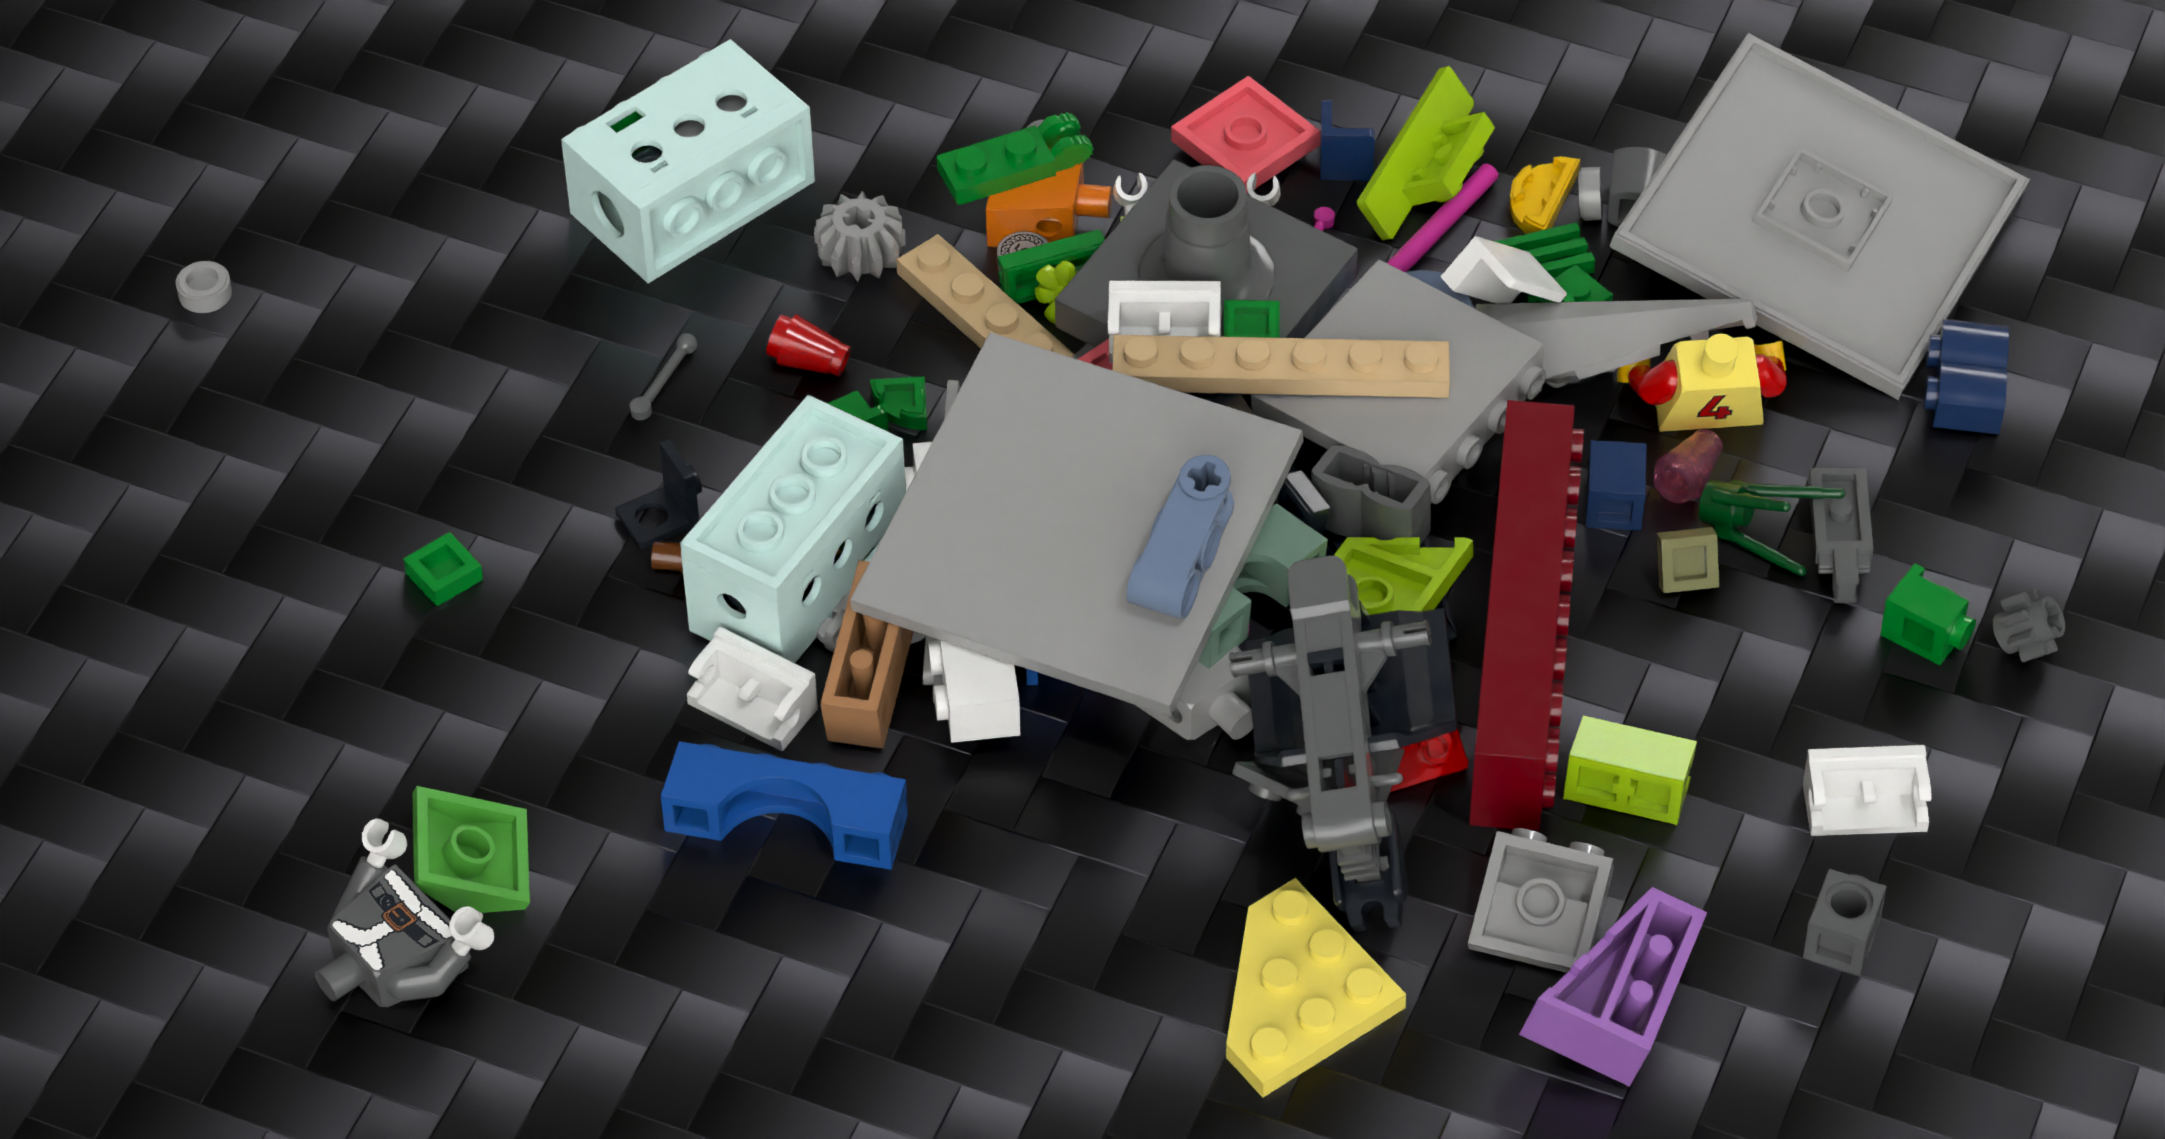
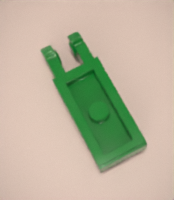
(1014, 159)

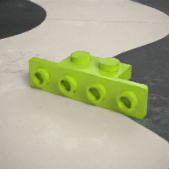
(1427, 155)

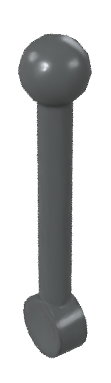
(641, 406)

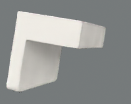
(1499, 273)

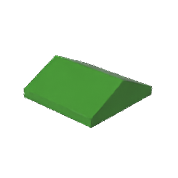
(470, 851)

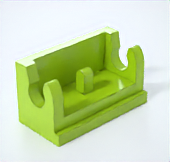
(1629, 769)

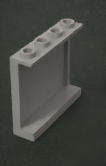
(1417, 433)

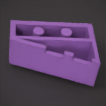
(1620, 990)

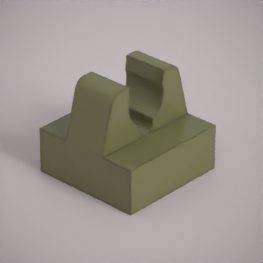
(1687, 560)

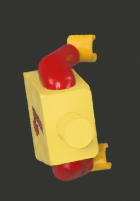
(1710, 382)

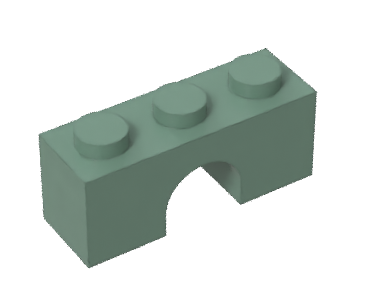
(1278, 546)

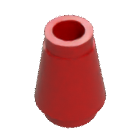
(806, 347)

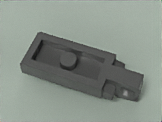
(1842, 529)

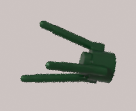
(1734, 504)

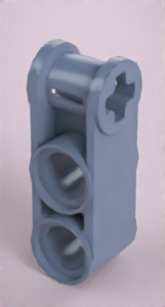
(1183, 539)

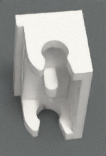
(1164, 309)
(752, 689)
(1867, 790)

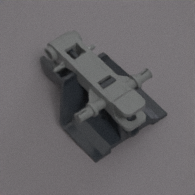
(1342, 691)

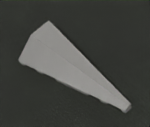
(1607, 335)

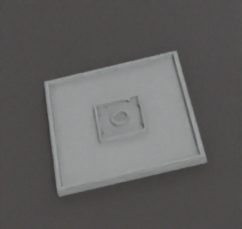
(1822, 213)
(1044, 504)

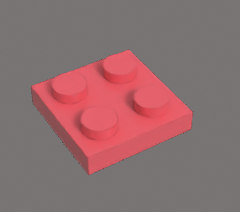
(1246, 133)

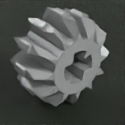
(859, 236)

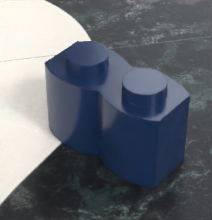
(1968, 376)

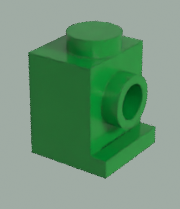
(1926, 617)

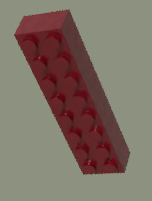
(1526, 616)

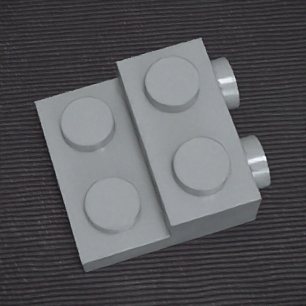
(1541, 900)

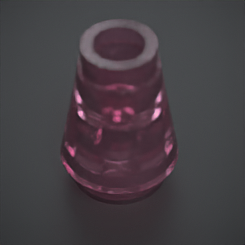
(1687, 467)

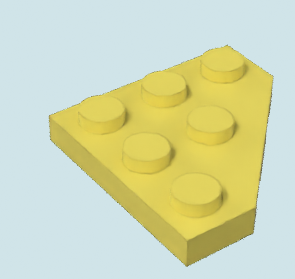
(1301, 990)

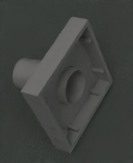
(1209, 229)

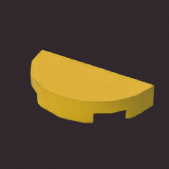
(1541, 192)

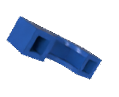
(719, 788)

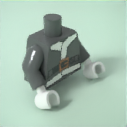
(392, 934)

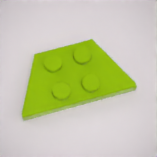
(1401, 573)

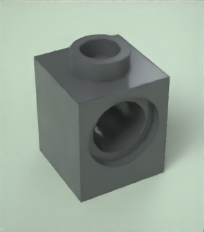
(1844, 921)

